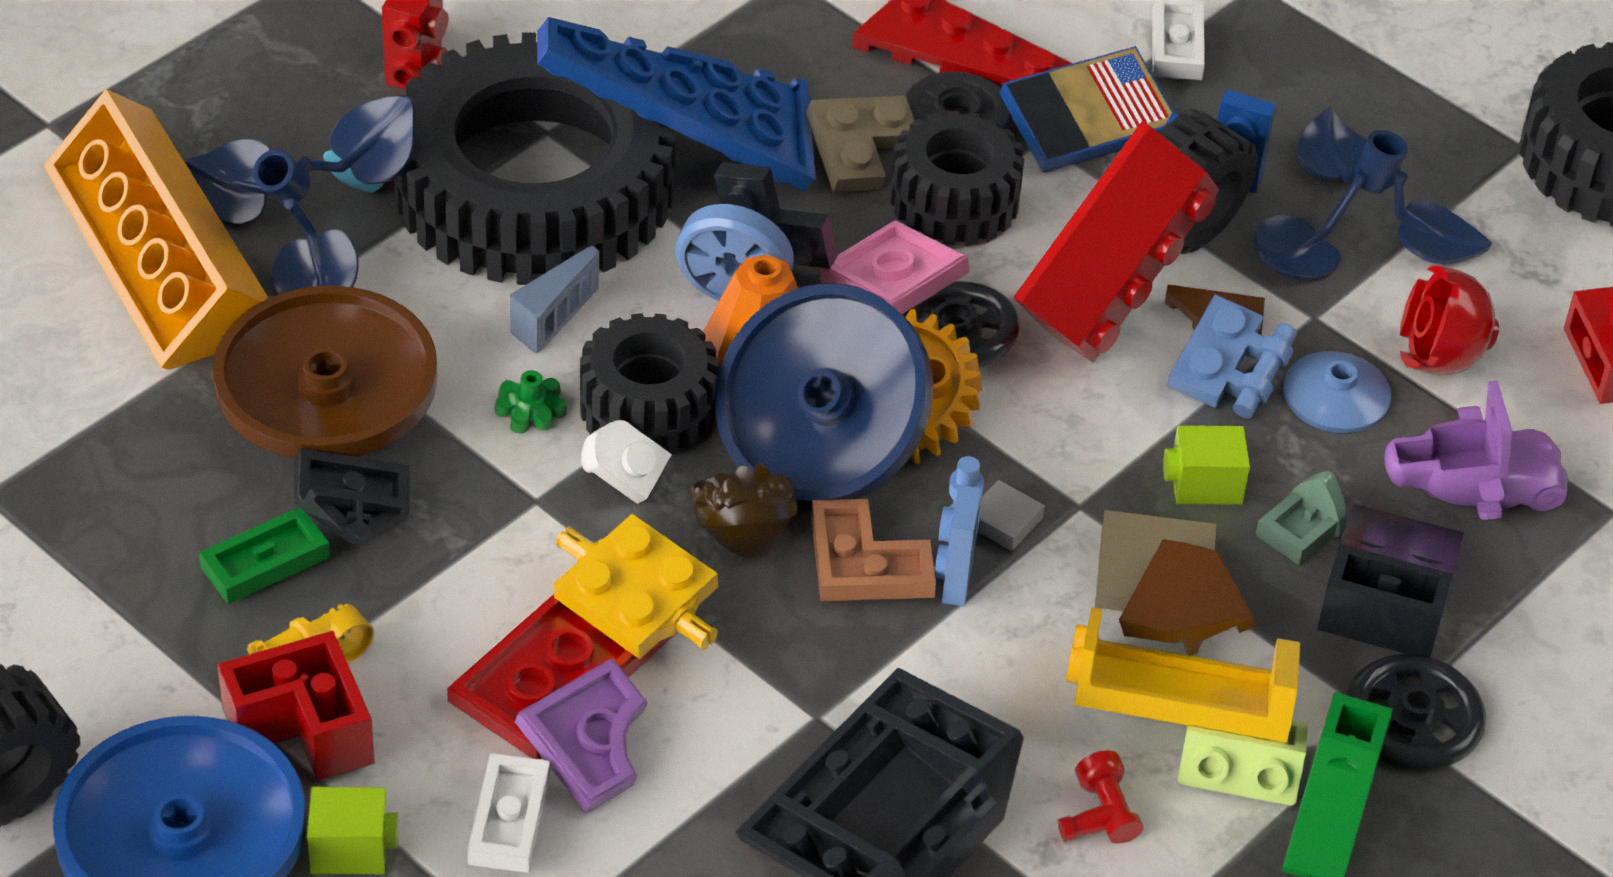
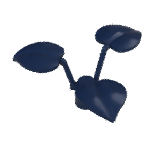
(1335, 152)
(238, 177)

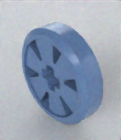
(717, 233)

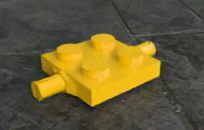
(636, 586)

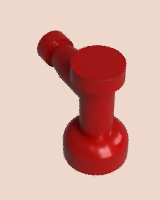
(1101, 775)

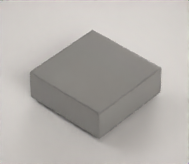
(1008, 515)

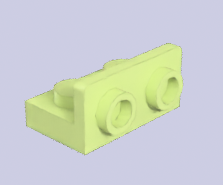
(1244, 763)

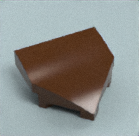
(1185, 598)

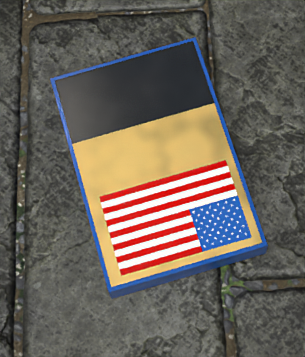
(1085, 107)

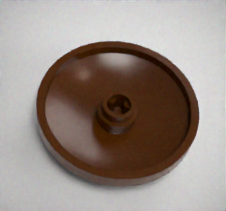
(325, 371)

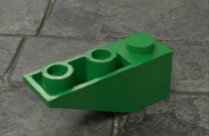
(1337, 788)

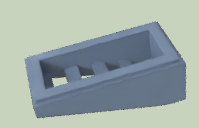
(553, 299)

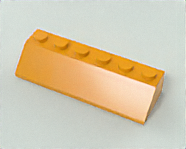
(153, 230)

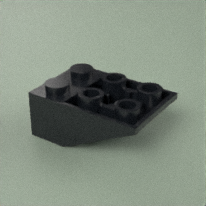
(1390, 581)

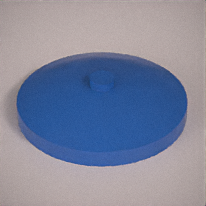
(181, 804)

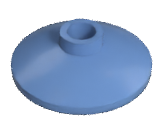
(1337, 392)

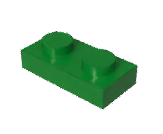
(264, 555)

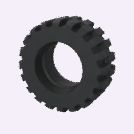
(1568, 132)

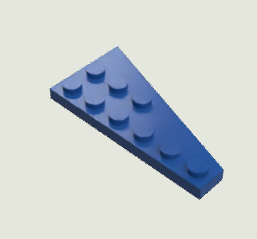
(692, 93)

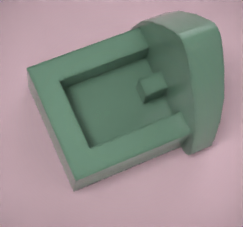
(1305, 518)

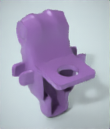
(1481, 462)

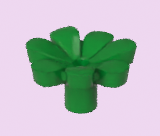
(530, 401)

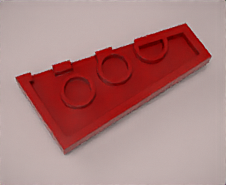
(953, 40)

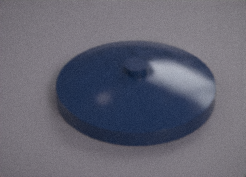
(825, 391)

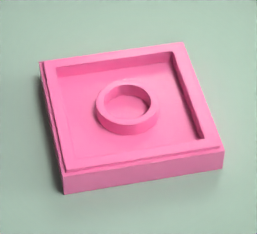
(898, 266)

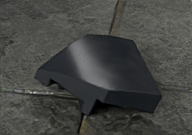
(351, 493)

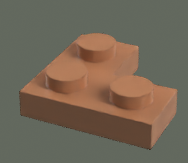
(864, 569)

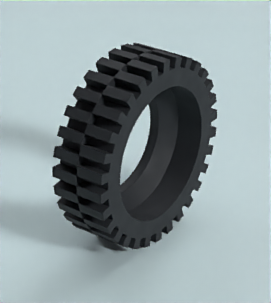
(517, 223)

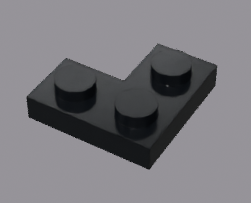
(755, 189)

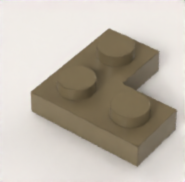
(851, 132)

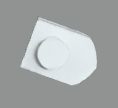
(624, 459)

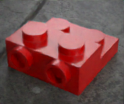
(412, 38)

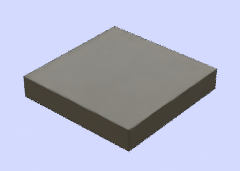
(1129, 546)

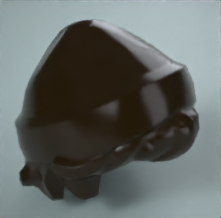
(745, 508)

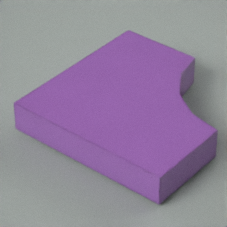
(585, 733)

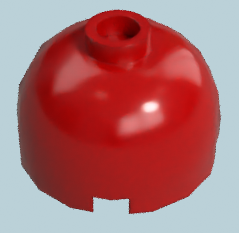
(1447, 322)

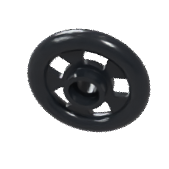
(956, 308)
(1436, 677)

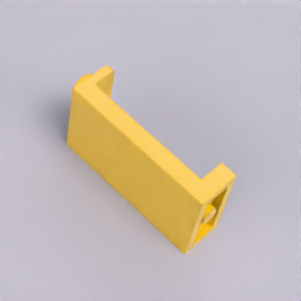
(1185, 686)

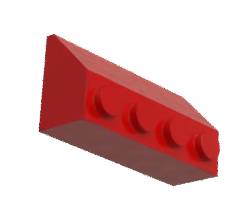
(1117, 243)

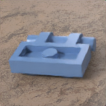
(1216, 350)
(959, 528)

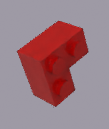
(302, 693)

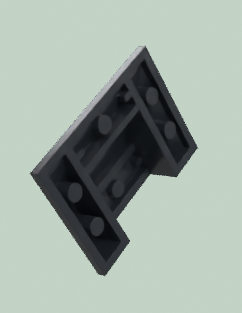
(893, 789)

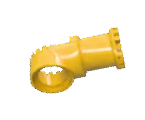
(339, 621)

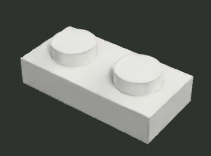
(1178, 39)
(509, 813)

